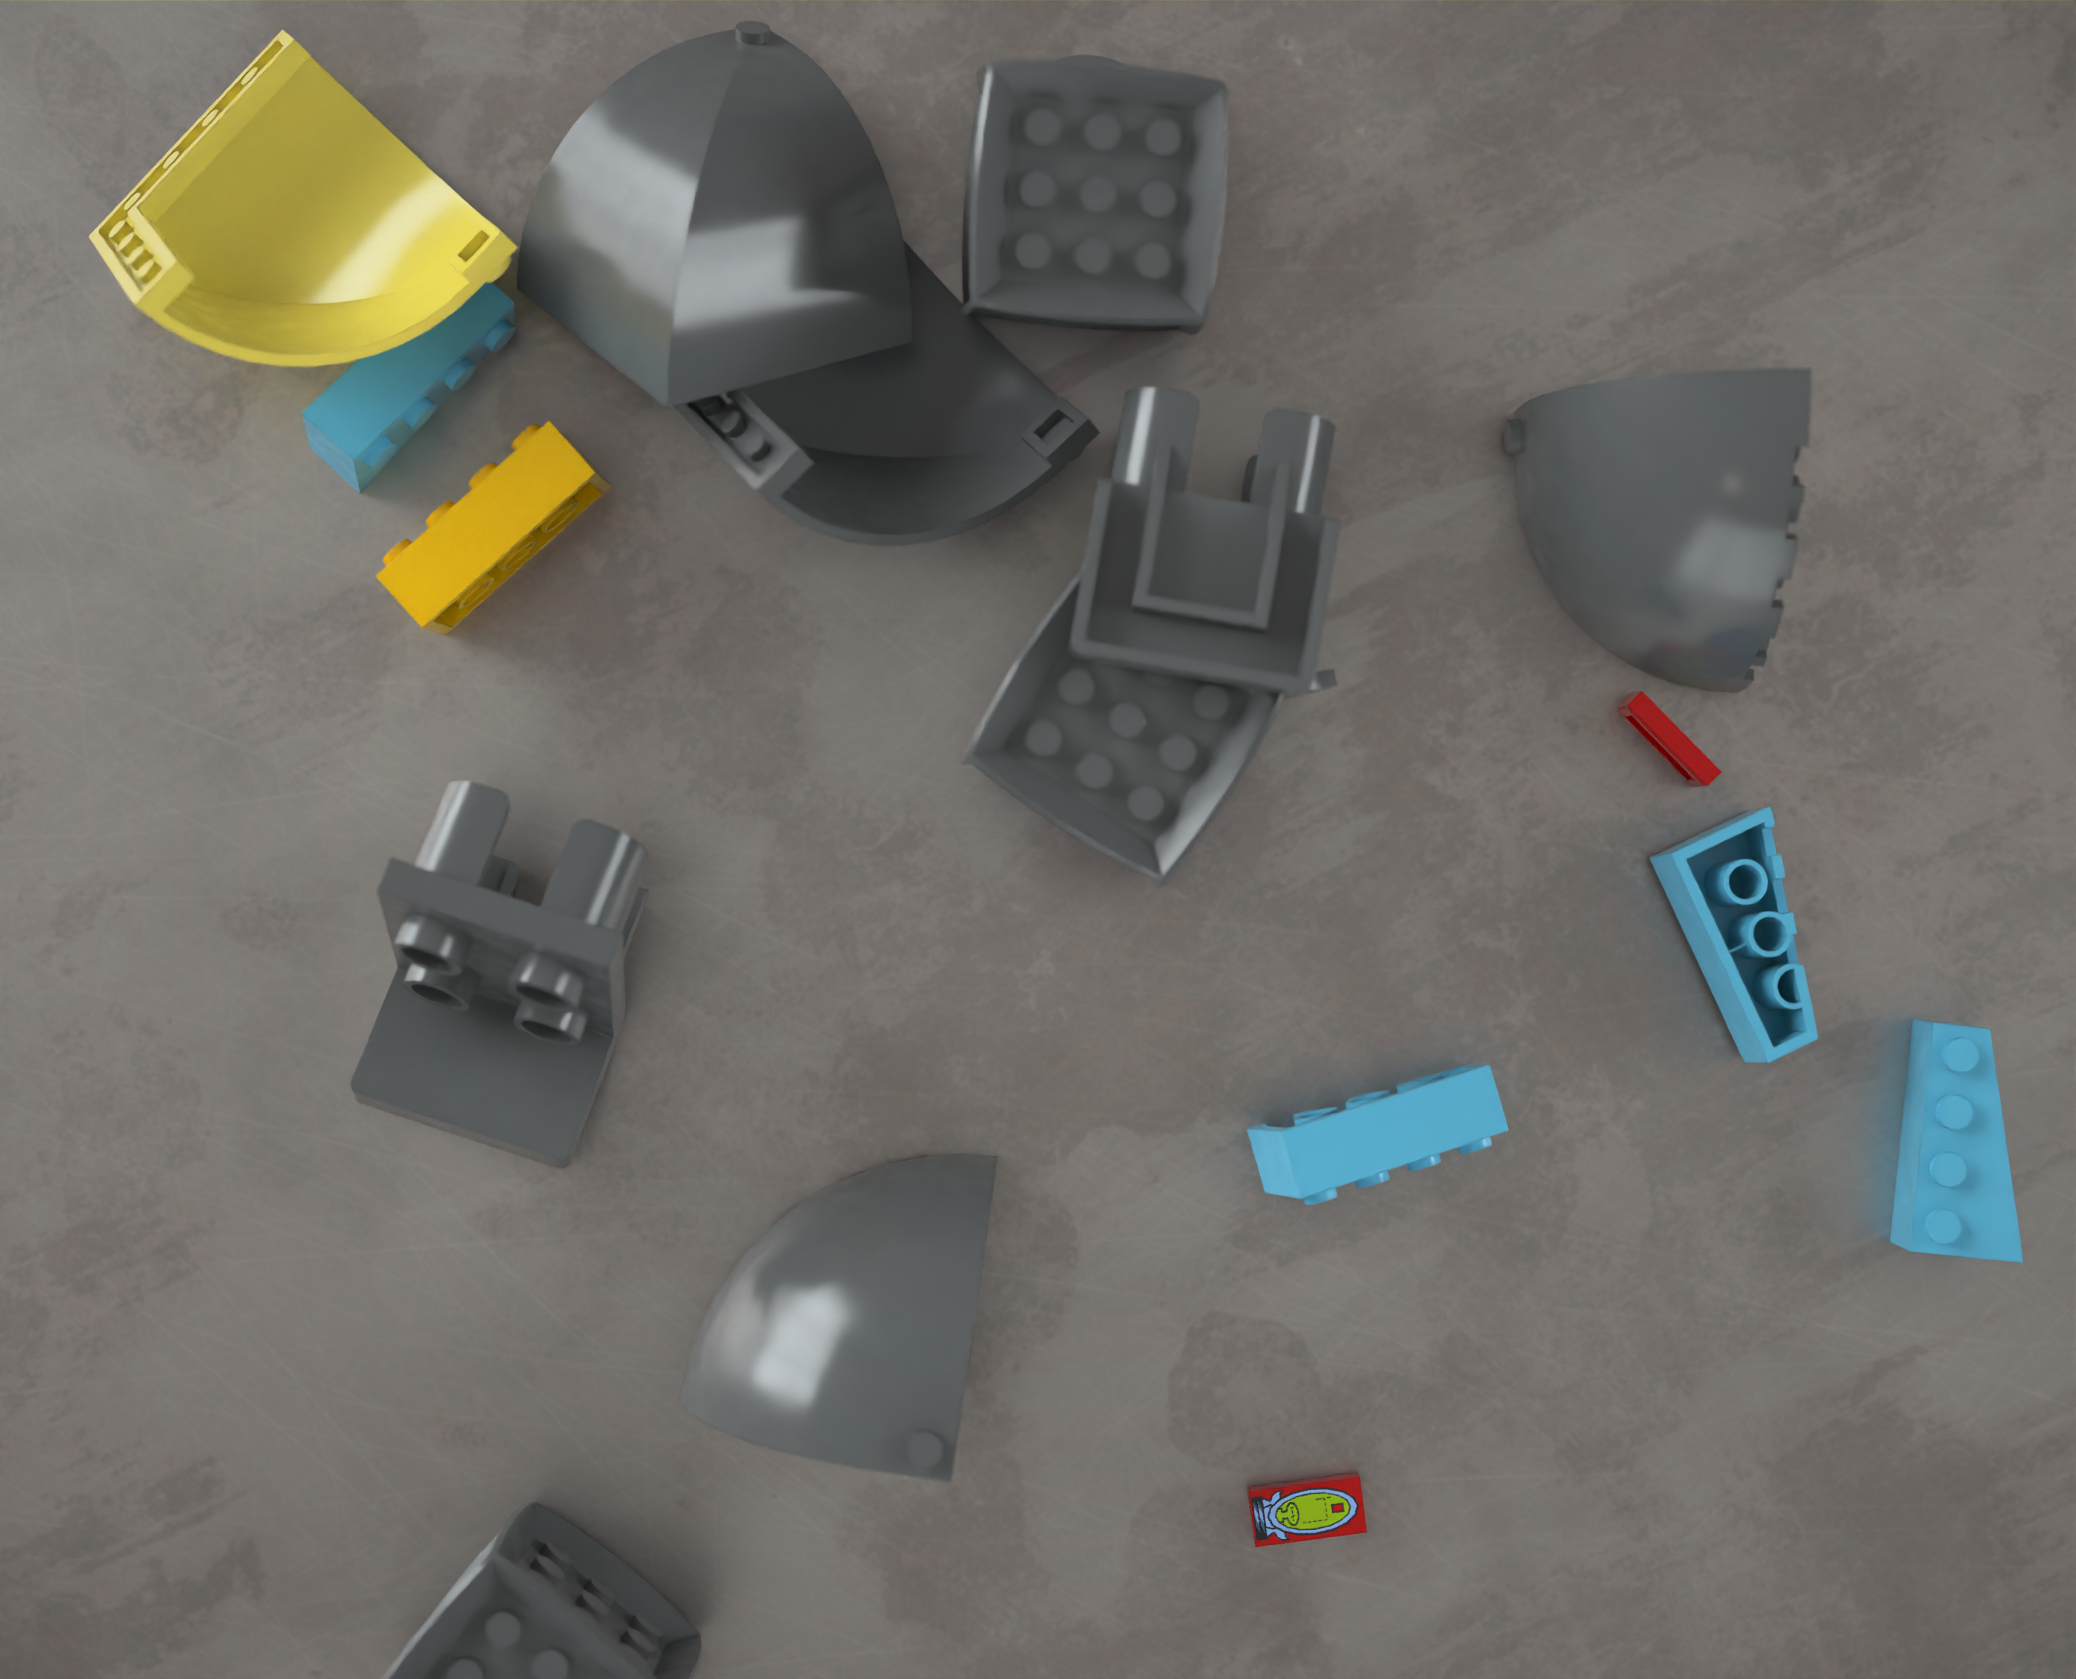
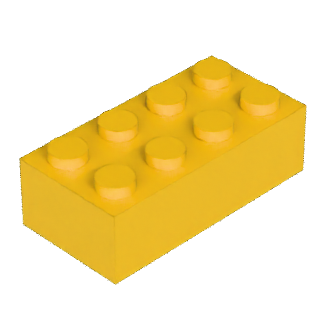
(492, 528)

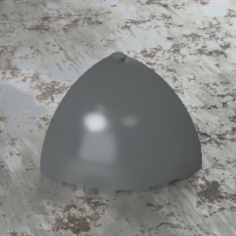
(1667, 513)
(853, 1321)

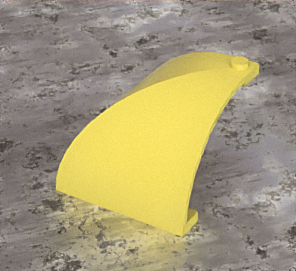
(296, 226)

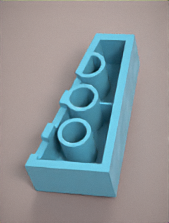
(390, 395)
(1740, 930)
(1379, 1134)
(1953, 1149)

